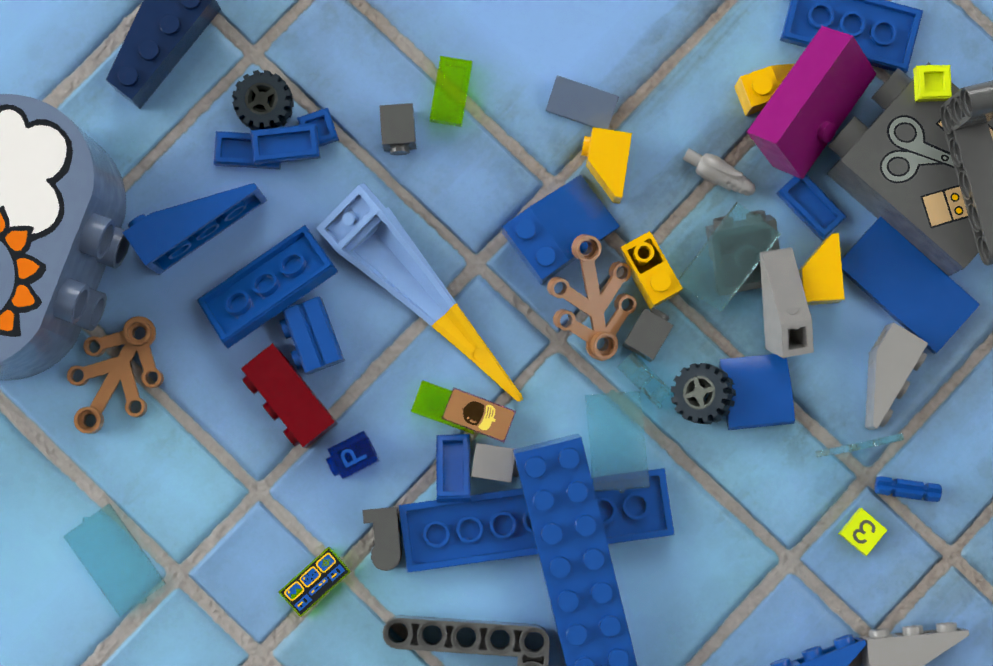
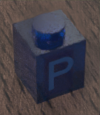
(352, 456)

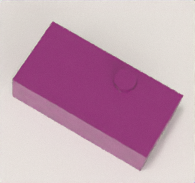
(812, 102)

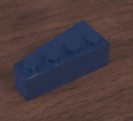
(157, 43)

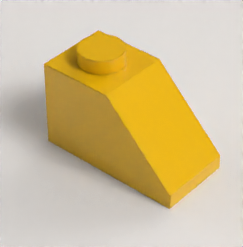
(758, 87)
(608, 159)
(823, 273)

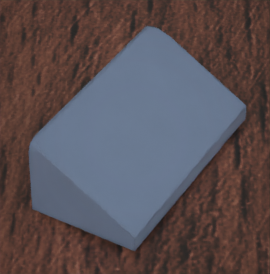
(581, 103)

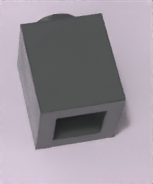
(398, 128)
(648, 334)

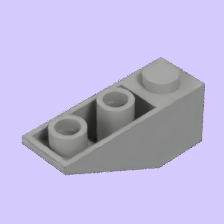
(785, 306)
(888, 368)
(911, 646)

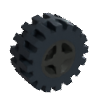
(257, 91)
(690, 393)

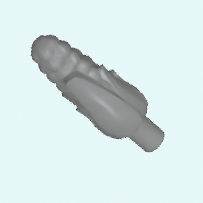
(719, 172)

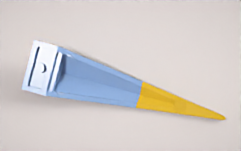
(382, 249)

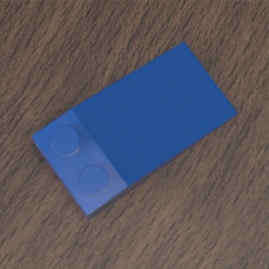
(177, 231)

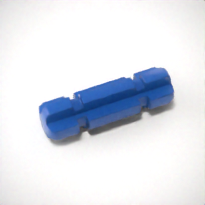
(908, 489)

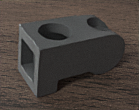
(387, 537)

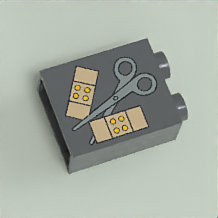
(907, 174)

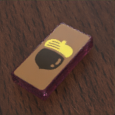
(478, 415)

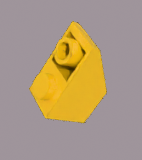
(650, 270)

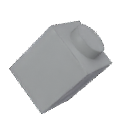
(494, 463)

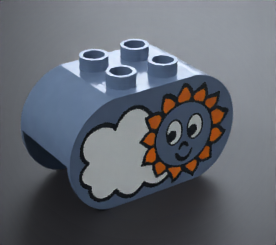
(56, 233)

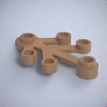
(595, 301)
(118, 370)

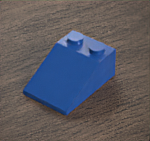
(547, 228)

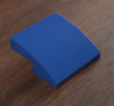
(761, 391)

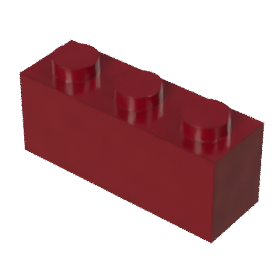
(287, 397)

